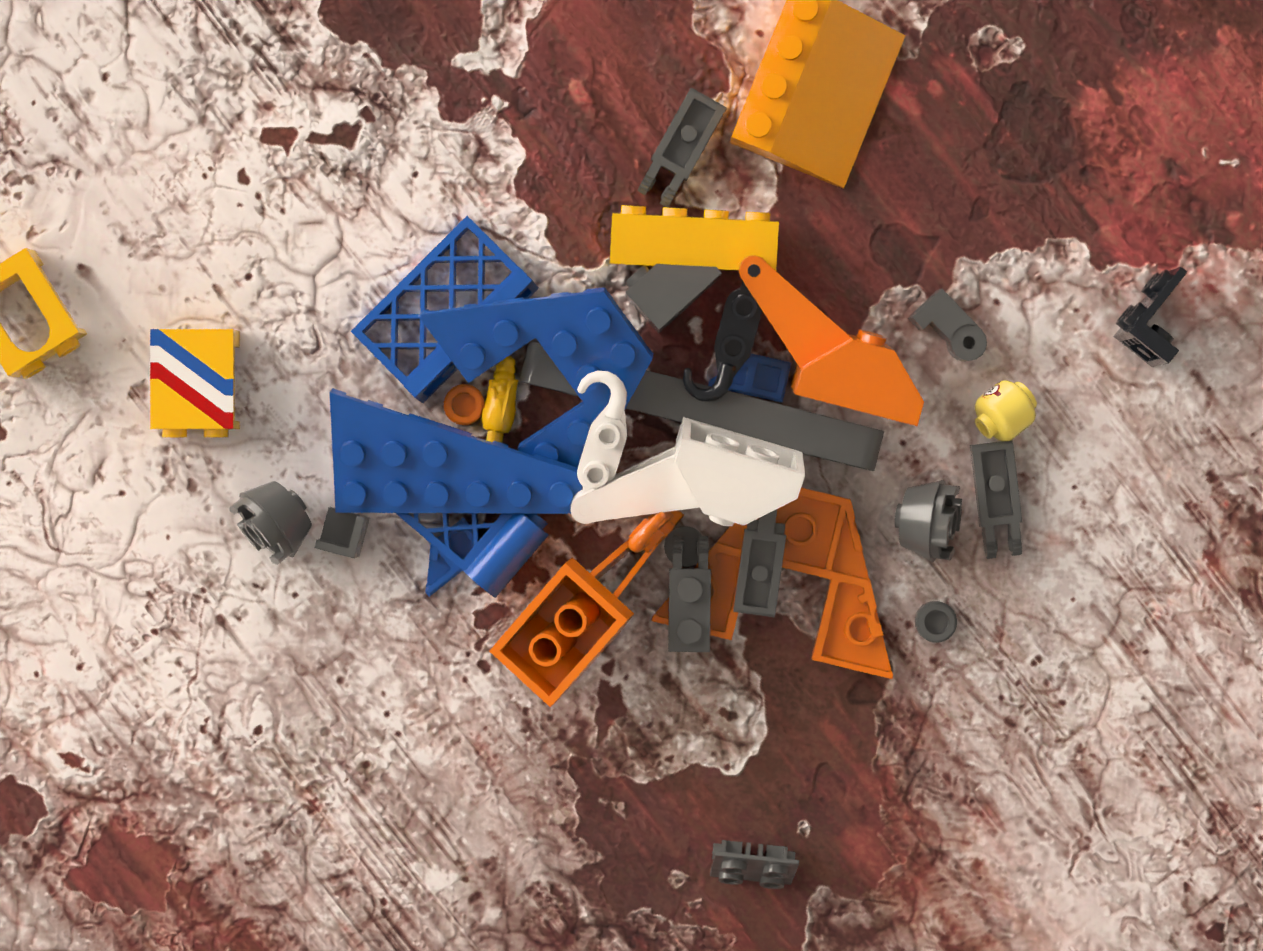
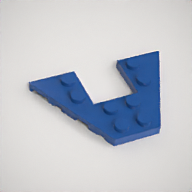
(578, 333)

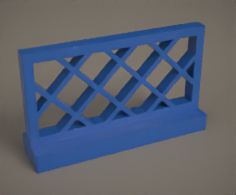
(437, 365)

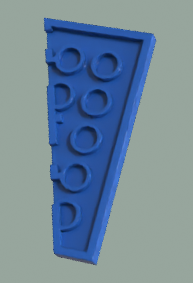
(423, 466)

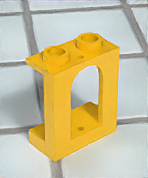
(63, 329)

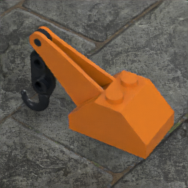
(830, 363)

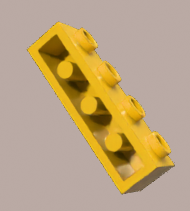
(691, 240)

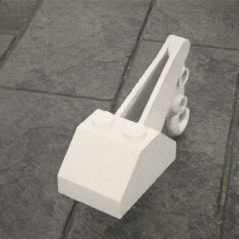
(709, 468)

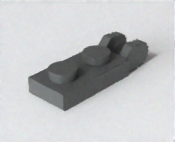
(683, 142)
(997, 494)
(689, 600)

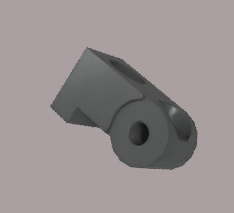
(962, 335)

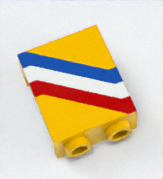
(193, 381)

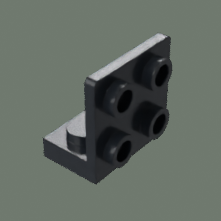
(1147, 342)

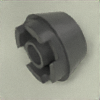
(273, 519)
(929, 519)

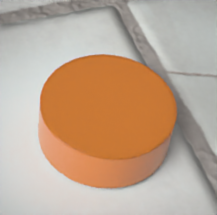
(464, 404)

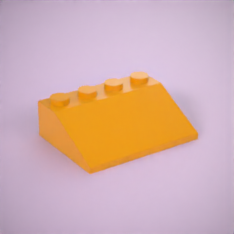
(818, 88)

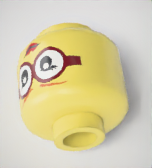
(1005, 410)

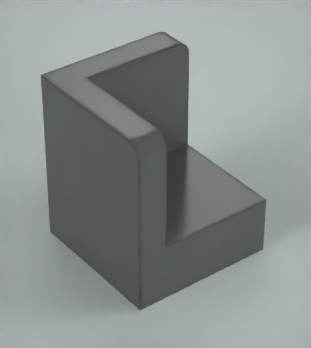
(343, 533)

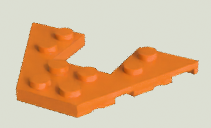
(821, 543)

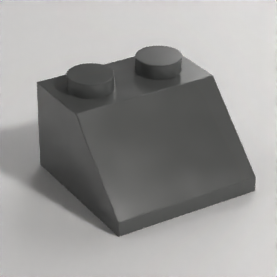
(668, 290)

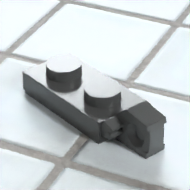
(760, 566)

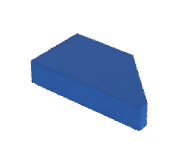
(761, 378)
(441, 568)

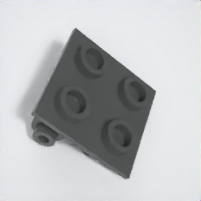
(771, 871)

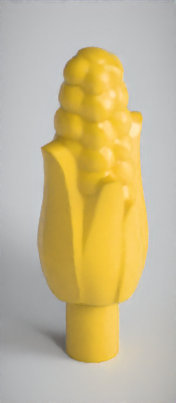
(500, 402)

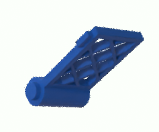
(499, 551)

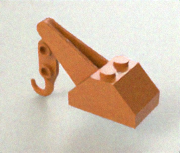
(575, 617)

